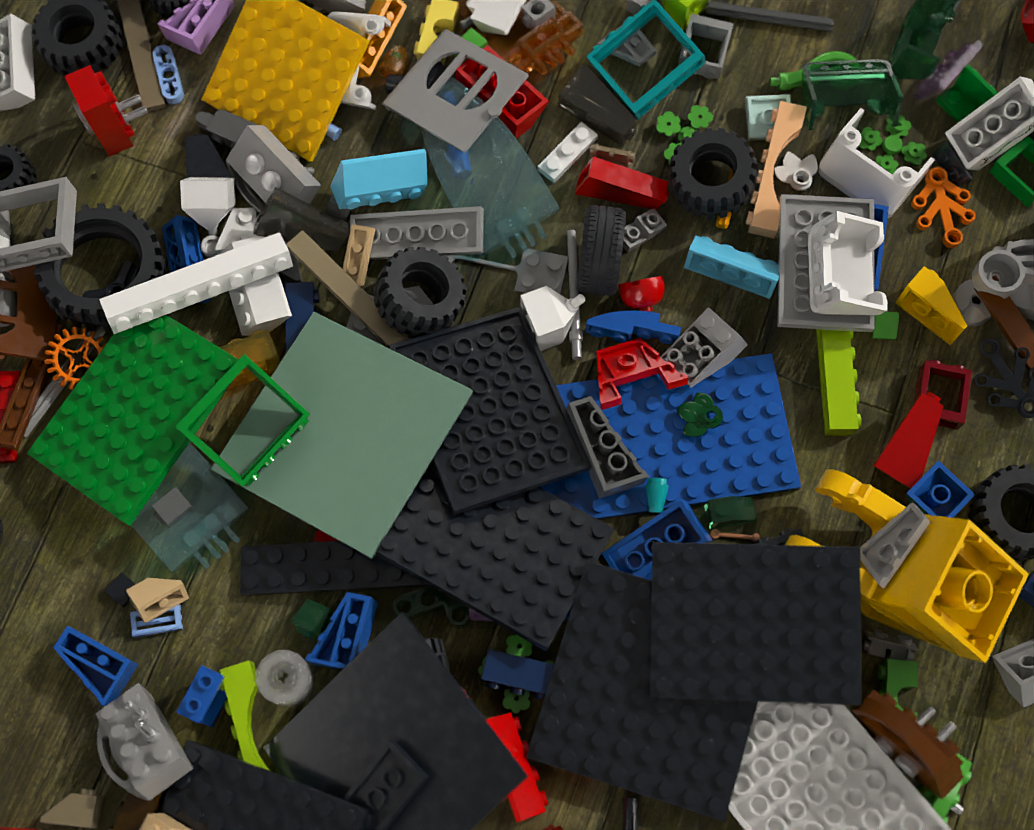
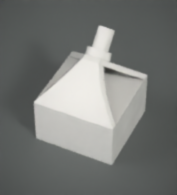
(207, 200)
(549, 315)

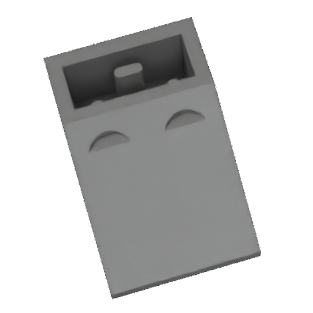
(704, 347)

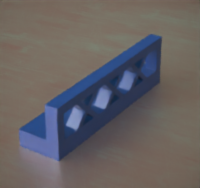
(187, 241)

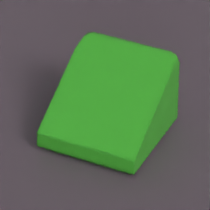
(886, 326)

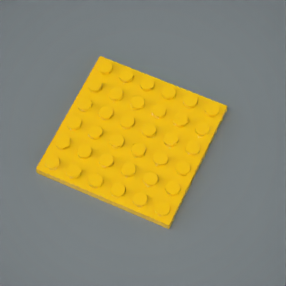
(286, 71)

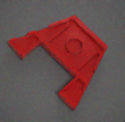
(630, 363)

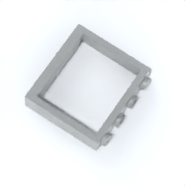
(48, 248)

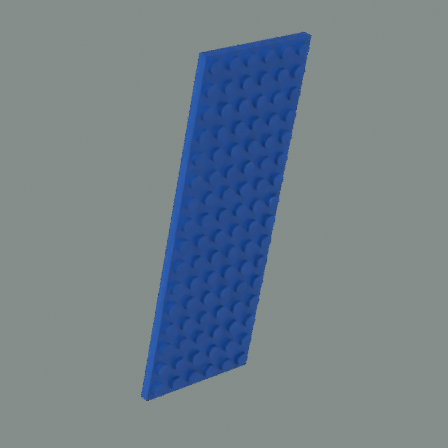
(739, 458)

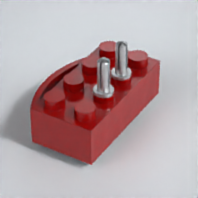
(101, 110)

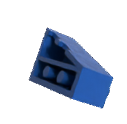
(346, 633)
(97, 665)

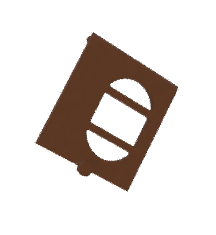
(33, 321)

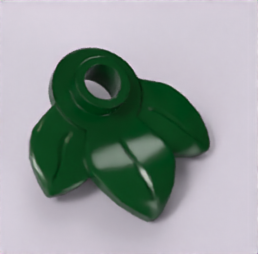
(696, 415)

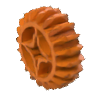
(58, 348)

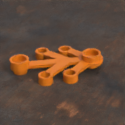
(944, 205)

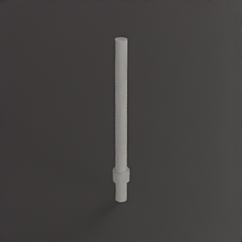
(575, 334)

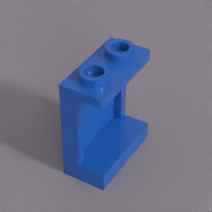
(204, 698)

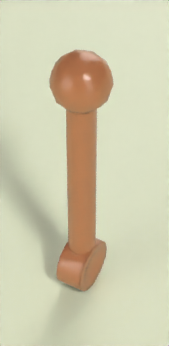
(715, 534)

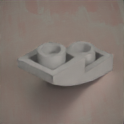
(642, 229)

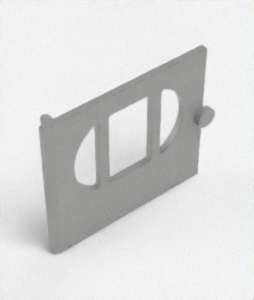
(441, 118)

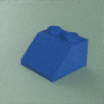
(939, 492)

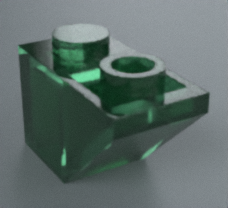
(311, 619)

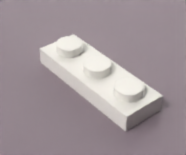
(567, 152)

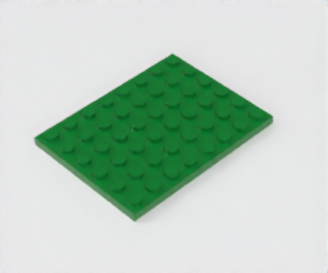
(120, 420)

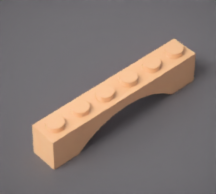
(766, 211)

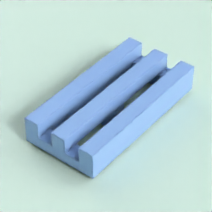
(177, 626)

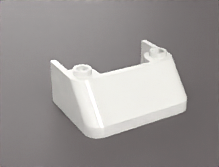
(862, 177)

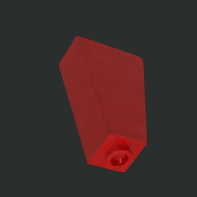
(621, 184)
(911, 443)

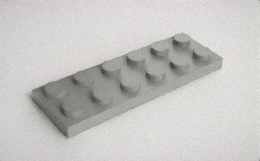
(444, 230)

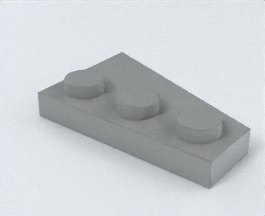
(891, 544)

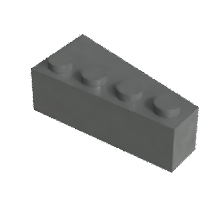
(612, 464)

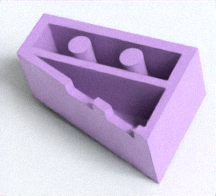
(196, 23)

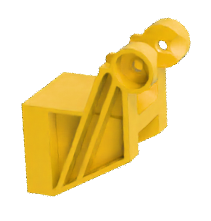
(948, 588)

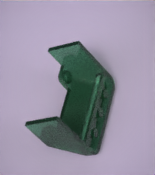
(918, 37)
(850, 84)

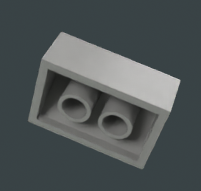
(1017, 671)

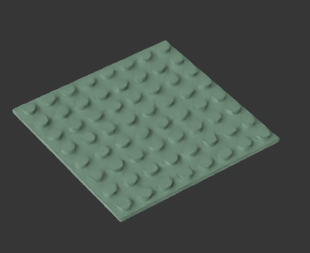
(366, 436)

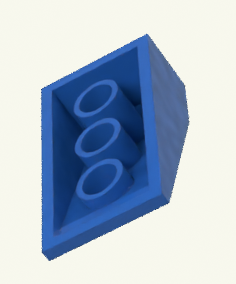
(673, 525)

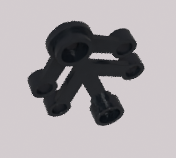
(1011, 381)

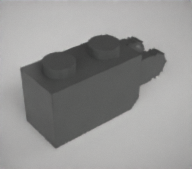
(222, 127)

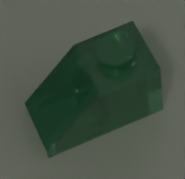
(729, 511)

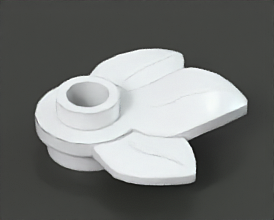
(795, 168)

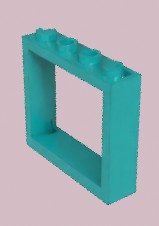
(667, 84)

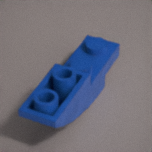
(625, 323)

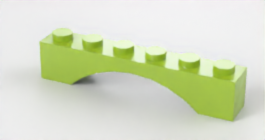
(241, 691)

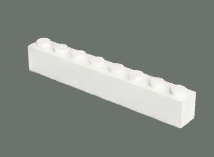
(196, 283)

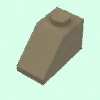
(76, 810)

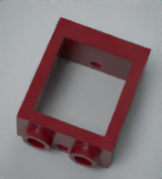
(948, 418)

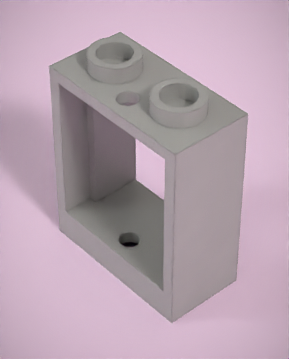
(709, 29)

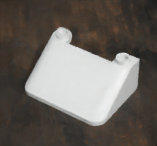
(360, 23)

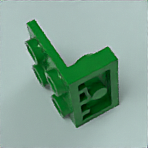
(966, 94)

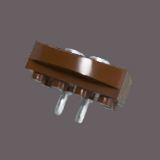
(912, 742)

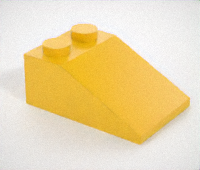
(932, 305)

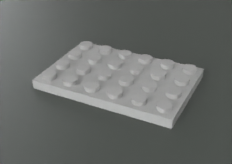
(796, 219)

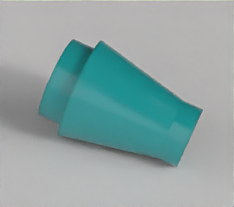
(656, 494)

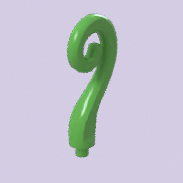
(793, 80)

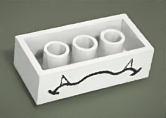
(995, 125)

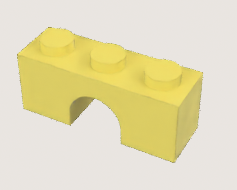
(439, 16)

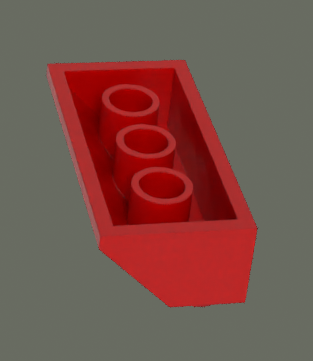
(519, 111)
(526, 798)

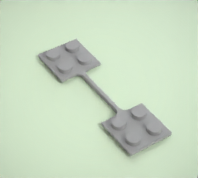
(534, 271)

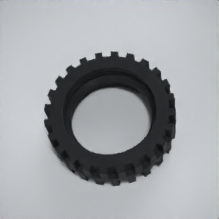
(90, 225)

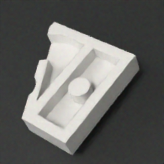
(237, 228)

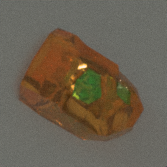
(394, 61)

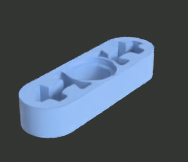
(169, 66)

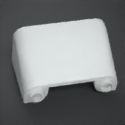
(842, 265)

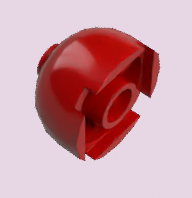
(642, 293)

